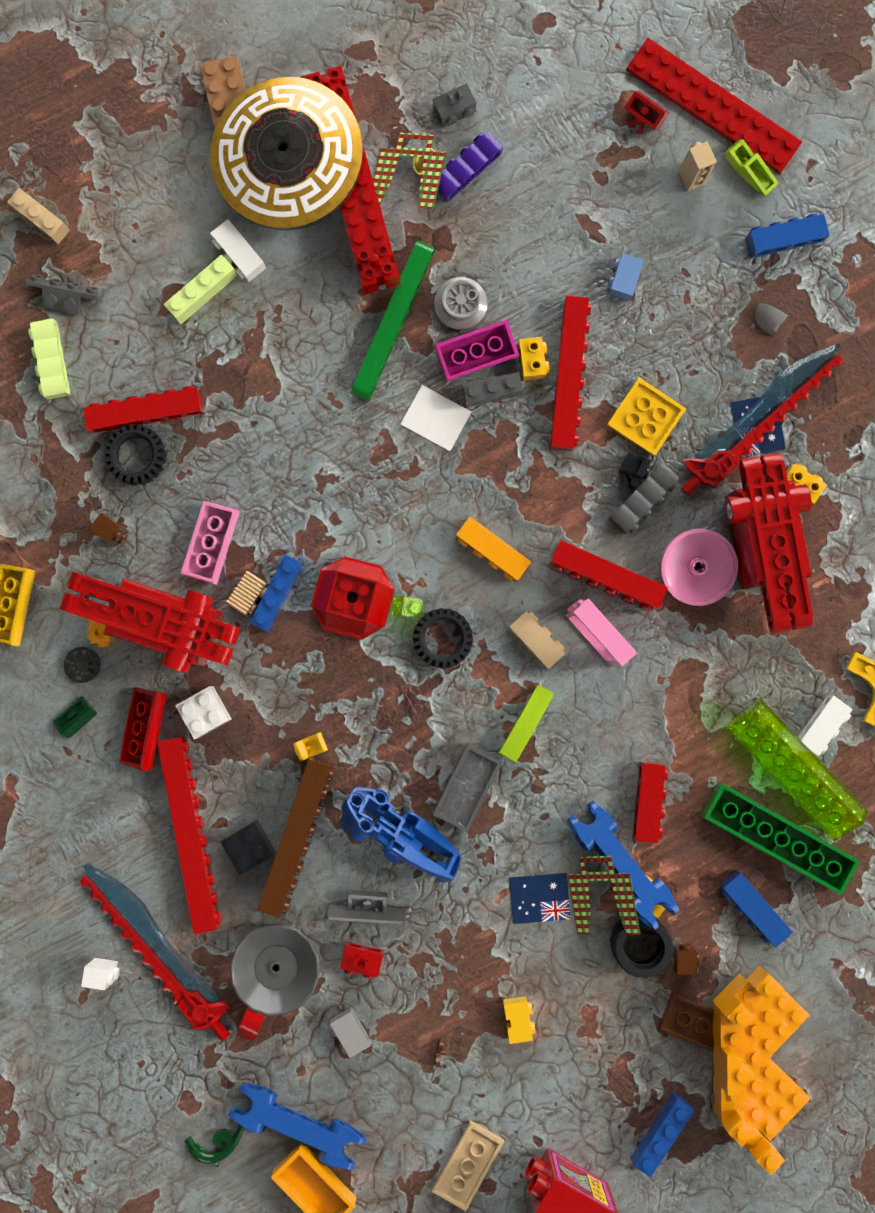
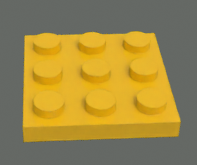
(646, 417)

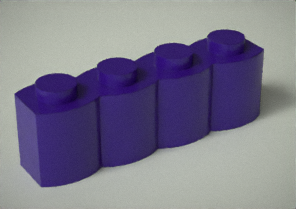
(468, 165)

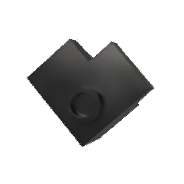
(635, 469)

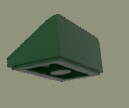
(75, 717)

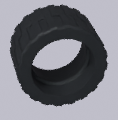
(647, 968)

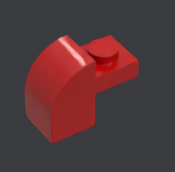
(250, 1024)

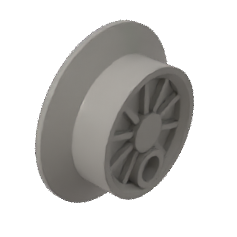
(460, 303)

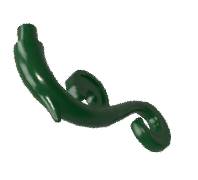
(213, 1157)

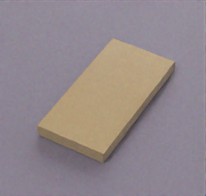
(467, 1165)

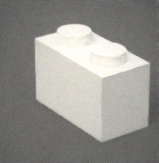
(100, 974)

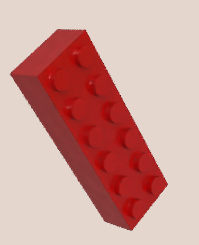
(608, 576)

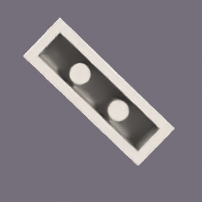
(237, 251)
(825, 724)

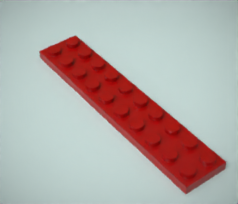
(713, 104)

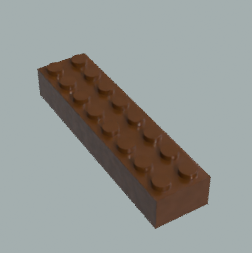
(295, 838)

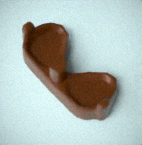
(439, 1052)

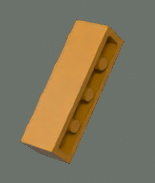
(493, 549)

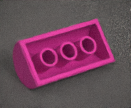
(476, 350)

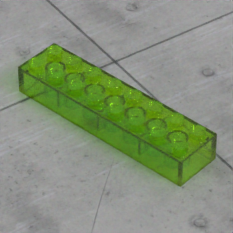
(797, 770)

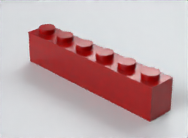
(143, 410)

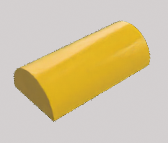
(15, 595)

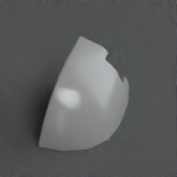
(769, 318)

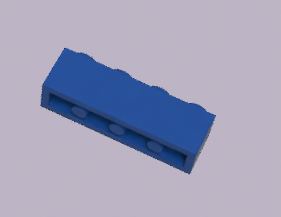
(787, 235)
(276, 593)
(756, 909)
(662, 1134)

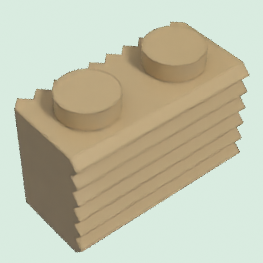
(247, 594)

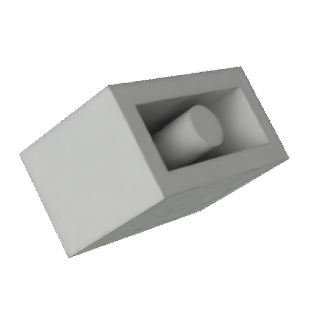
(349, 1032)

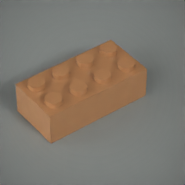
(222, 84)

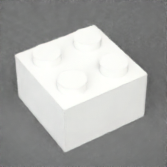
(203, 712)

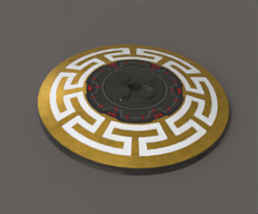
(292, 185)

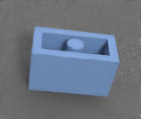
(625, 277)

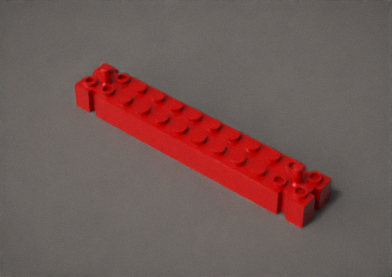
(363, 212)

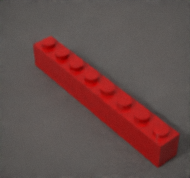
(569, 373)

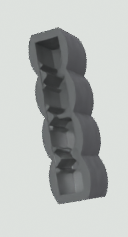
(643, 498)

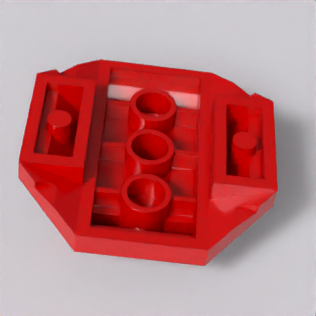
(357, 618)

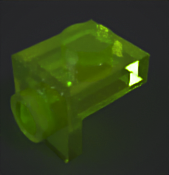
(407, 607)

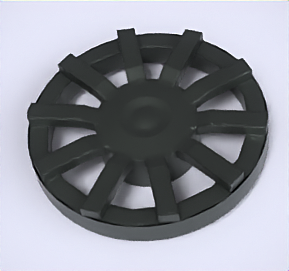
(82, 664)

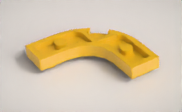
(864, 668)

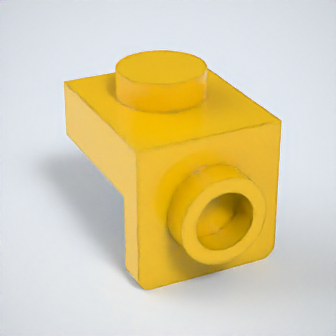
(310, 746)

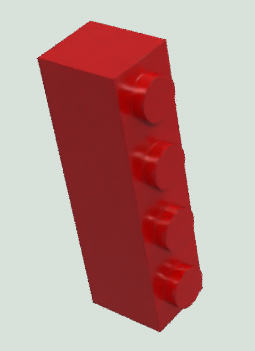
(649, 802)

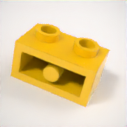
(533, 359)
(801, 476)

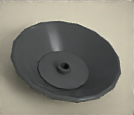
(271, 990)

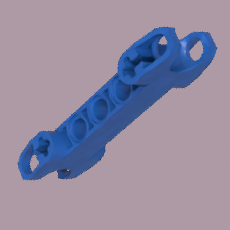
(601, 838)
(326, 1138)

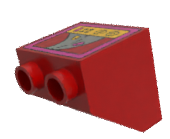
(565, 1187)

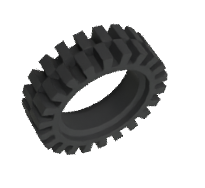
(117, 441)
(453, 617)

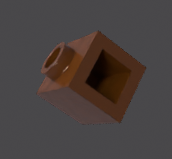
(686, 960)

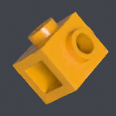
(96, 635)

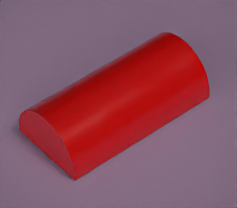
(142, 728)

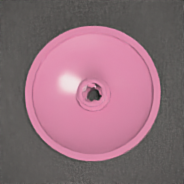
(716, 567)

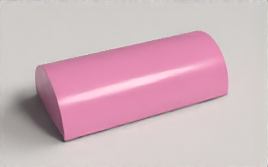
(210, 542)

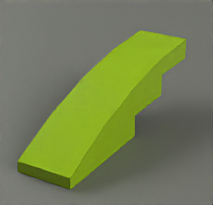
(526, 723)

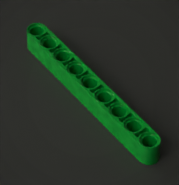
(393, 321)

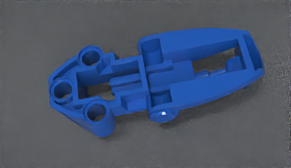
(399, 836)

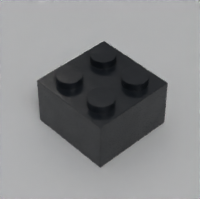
(248, 847)

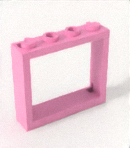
(600, 633)

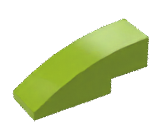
(751, 167)

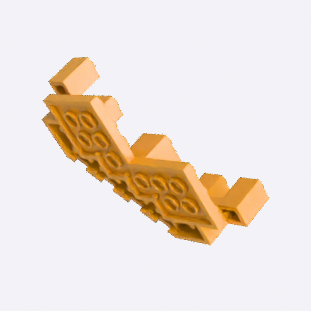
(748, 1086)

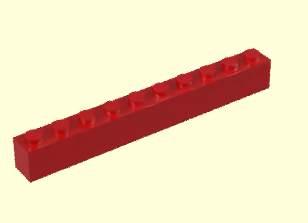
(189, 835)

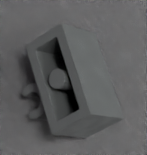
(454, 105)

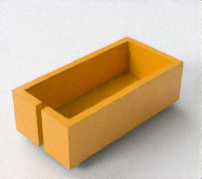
(312, 1183)

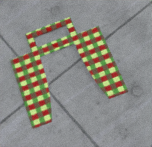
(430, 174)
(622, 891)

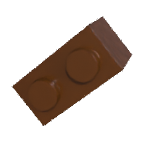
(109, 529)

